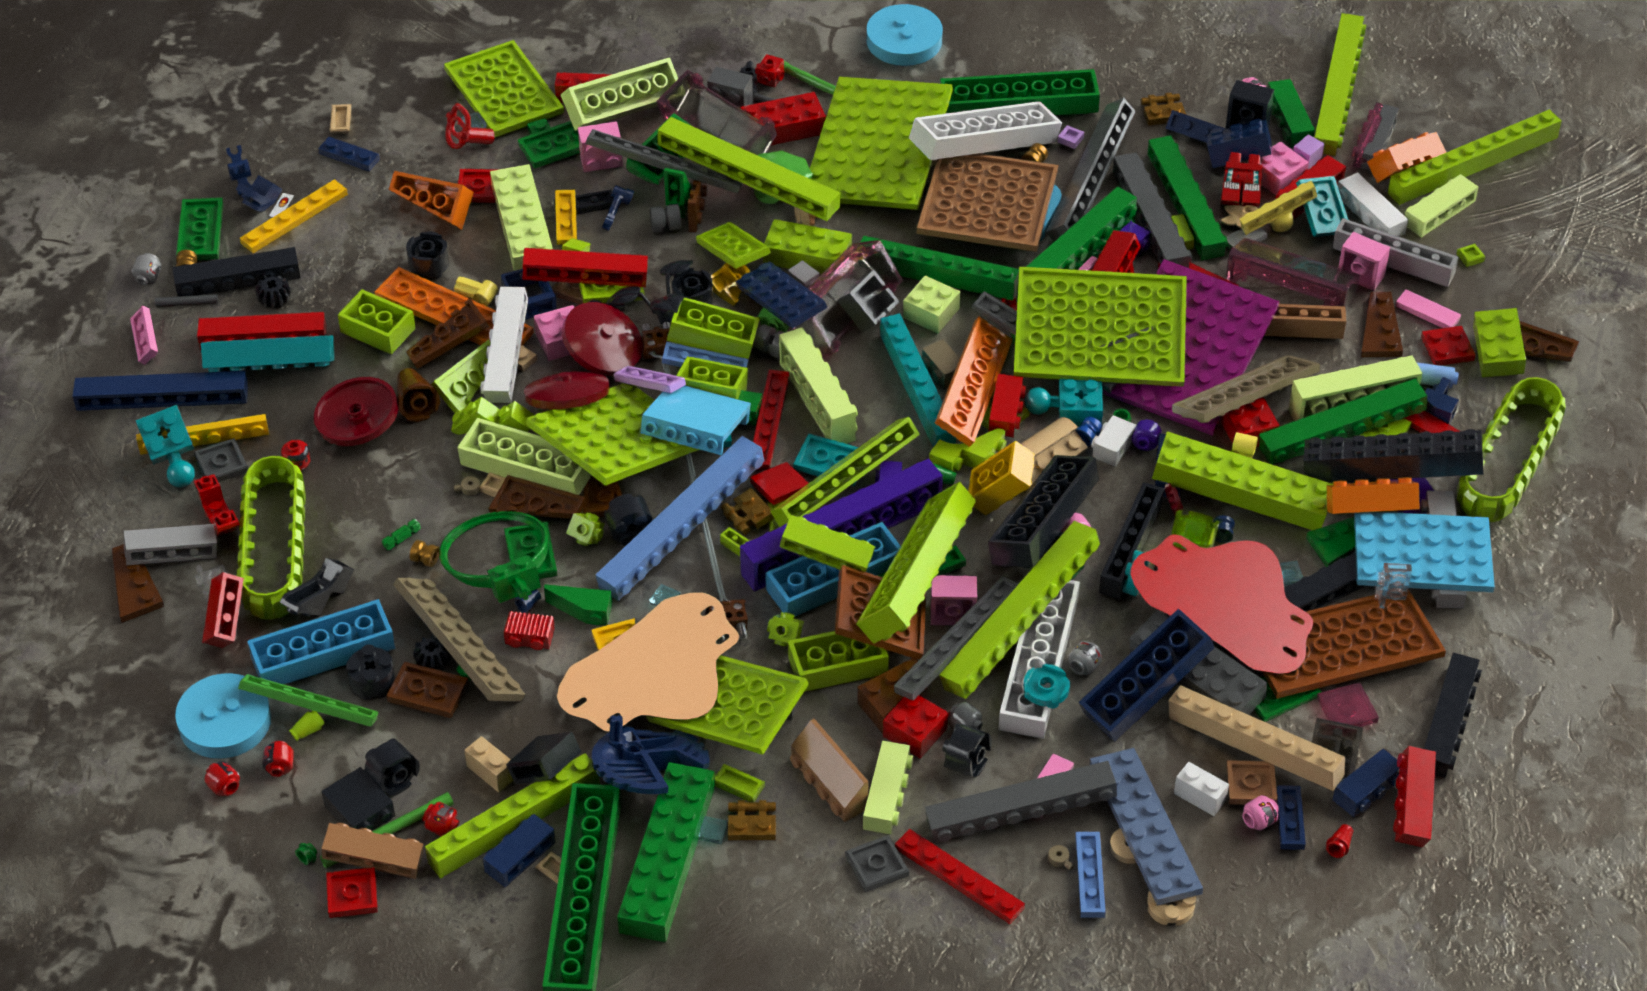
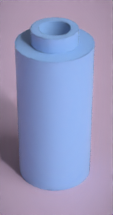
(1434, 373)

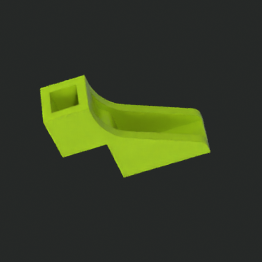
(512, 416)
(955, 455)

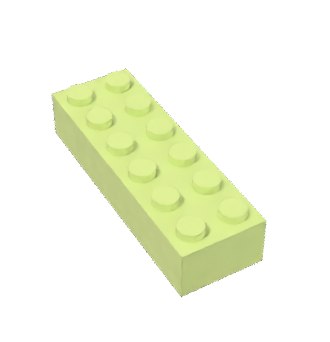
(618, 93)
(519, 212)
(818, 386)
(1335, 388)
(521, 455)

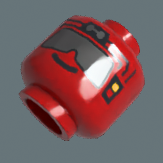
(440, 818)

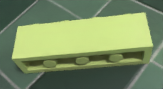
(1441, 205)
(886, 787)

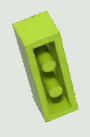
(1183, 230)
(732, 540)

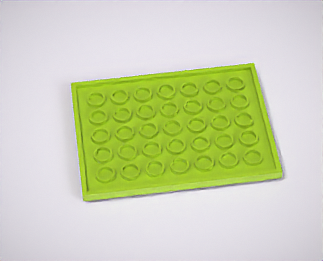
(868, 145)
(1073, 312)

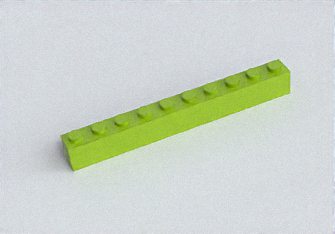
(1338, 83)
(1474, 156)
(749, 168)
(1019, 610)

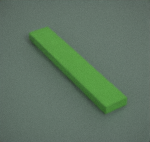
(308, 700)

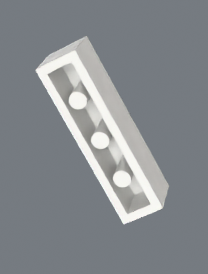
(1371, 205)

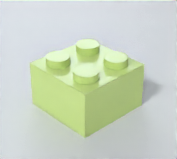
(931, 304)

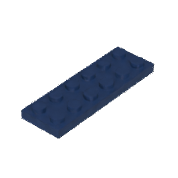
(781, 294)

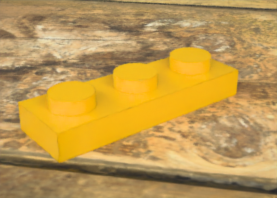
(565, 216)

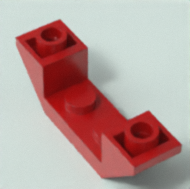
(215, 505)

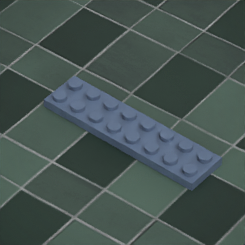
(1149, 831)

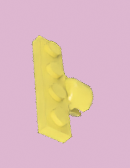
(1279, 211)

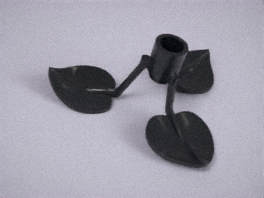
(664, 306)

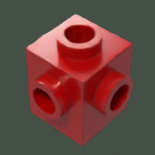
(770, 70)

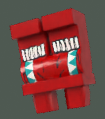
(1245, 175)

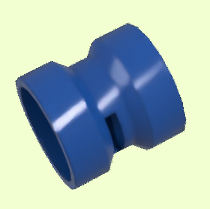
(1089, 429)

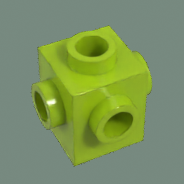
(586, 528)
(792, 626)

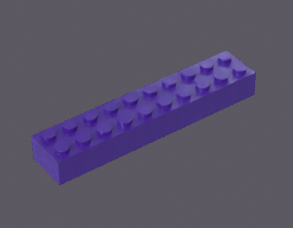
(886, 501)

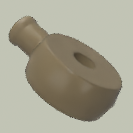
(469, 486)
(1059, 857)

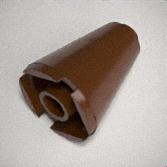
(416, 396)

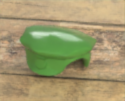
(788, 161)

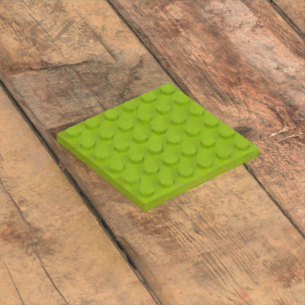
(607, 435)

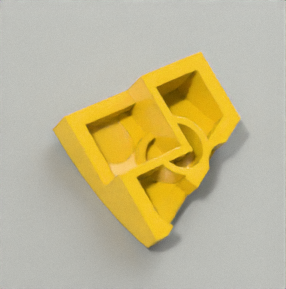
(724, 282)

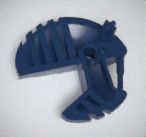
(636, 762)

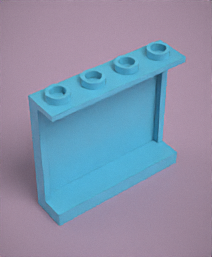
(694, 418)

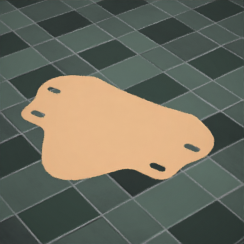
(655, 667)

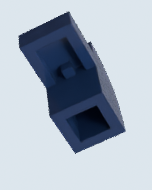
(260, 195)
(1439, 403)

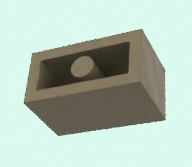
(940, 362)

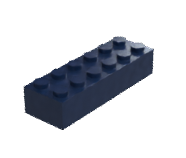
(1146, 675)

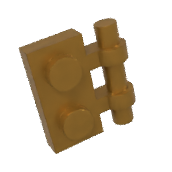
(1160, 114)
(754, 509)
(751, 826)

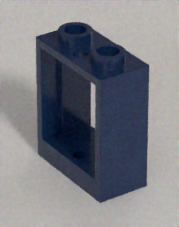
(537, 304)

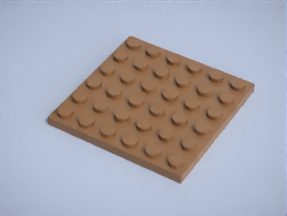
(988, 200)

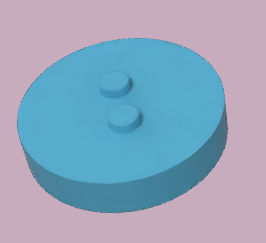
(904, 34)
(220, 718)

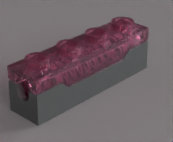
(1375, 134)

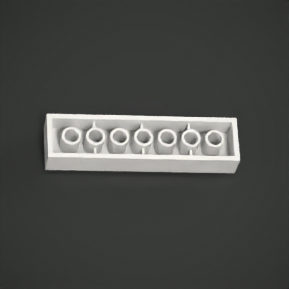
(984, 130)
(1039, 645)

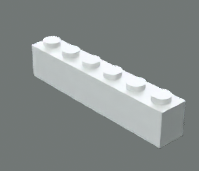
(505, 344)

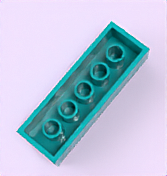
(270, 351)

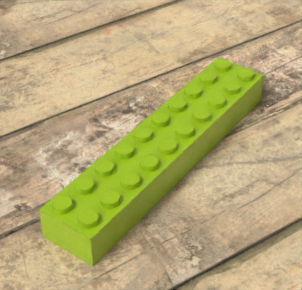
(916, 563)

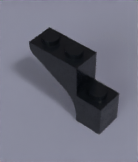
(313, 595)

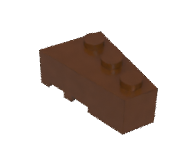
(878, 694)

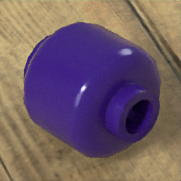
(1146, 435)

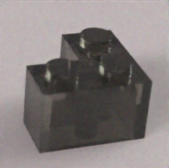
(1339, 738)

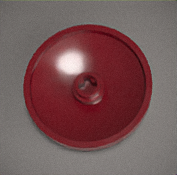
(601, 338)
(566, 390)
(356, 411)

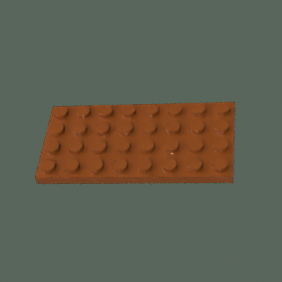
(1357, 642)

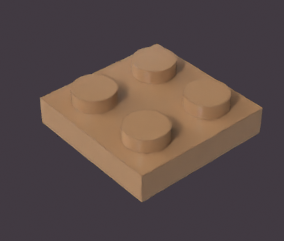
(1250, 780)

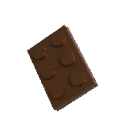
(427, 689)

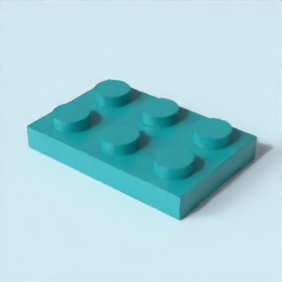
(1325, 210)
(820, 454)

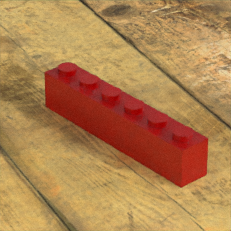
(584, 267)
(261, 327)

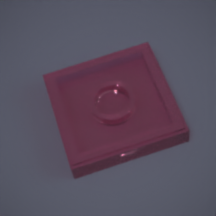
(1348, 705)

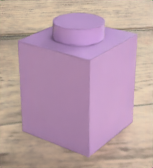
(1310, 149)

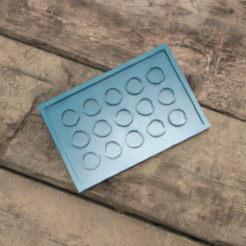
(1441, 548)

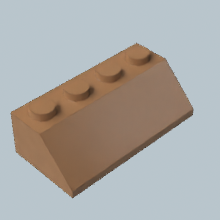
(830, 771)

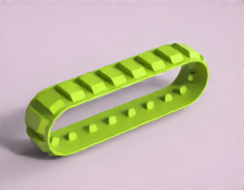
(1527, 391)
(259, 474)

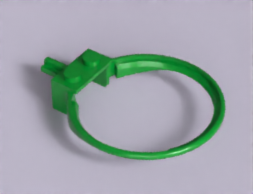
(509, 579)

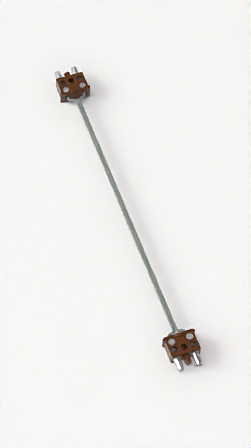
(653, 346)

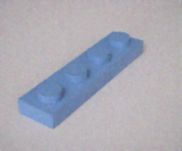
(676, 354)
(1090, 875)

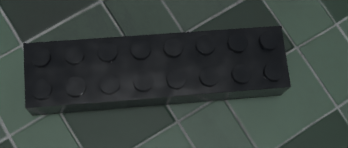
(1395, 456)
(1043, 511)

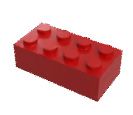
(793, 116)

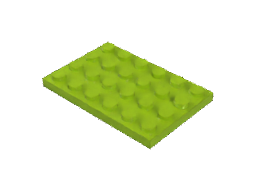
(503, 88)
(748, 706)

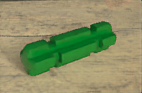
(401, 534)

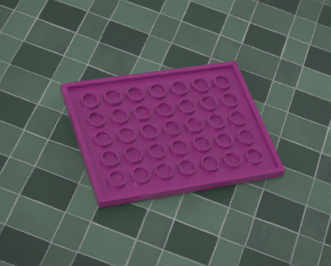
(1220, 341)

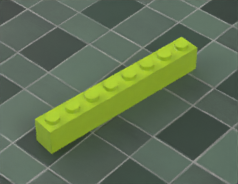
(847, 471)
(494, 824)

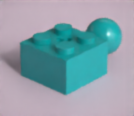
(1074, 400)
(180, 472)

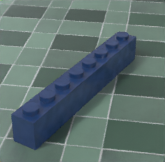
(160, 390)

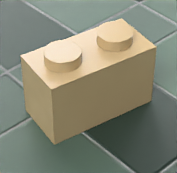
(488, 763)

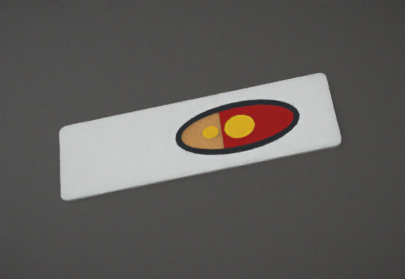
(282, 204)

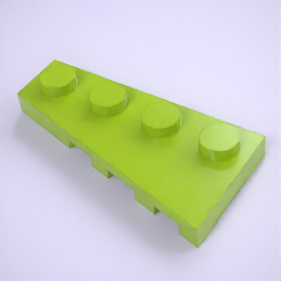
(463, 379)

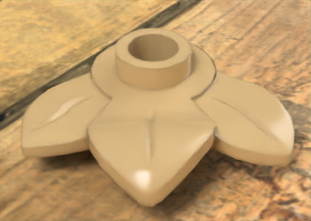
(1235, 213)

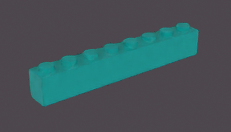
(914, 376)

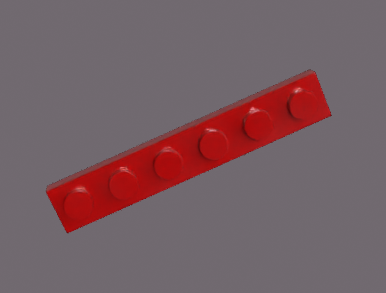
(770, 414)
(960, 876)

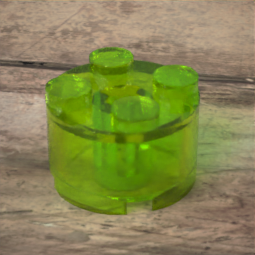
(1196, 528)

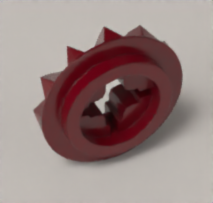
(1173, 498)

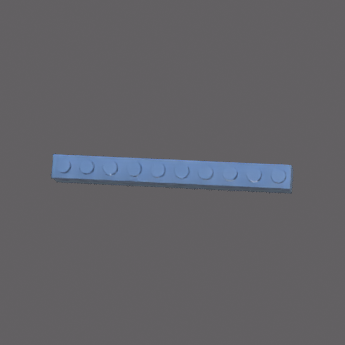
(680, 518)

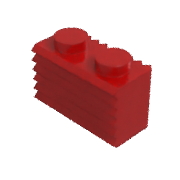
(529, 630)

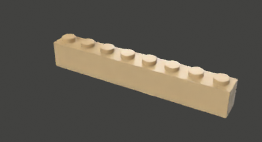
(1257, 738)

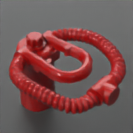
(468, 134)

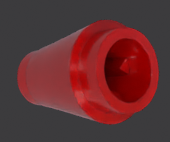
(1340, 841)

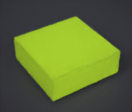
(1470, 255)

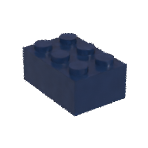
(1239, 138)

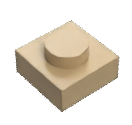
(526, 358)

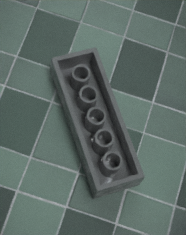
(1215, 675)

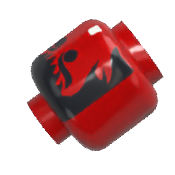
(297, 452)
(278, 757)
(222, 778)

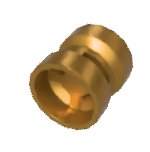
(1036, 153)
(186, 257)
(425, 553)

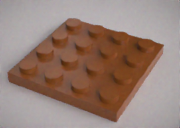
(854, 594)

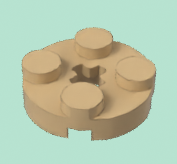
(1171, 914)

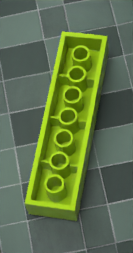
(1242, 481)

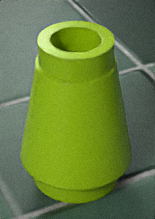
(307, 725)

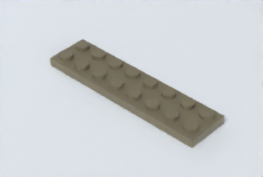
(1245, 388)
(459, 640)

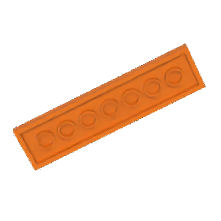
(434, 301)
(973, 381)

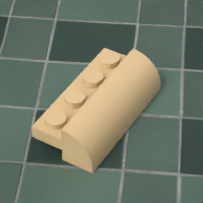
(1053, 440)

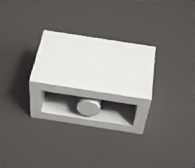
(1113, 440)
(1201, 788)

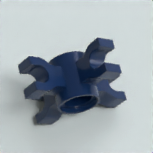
(239, 168)

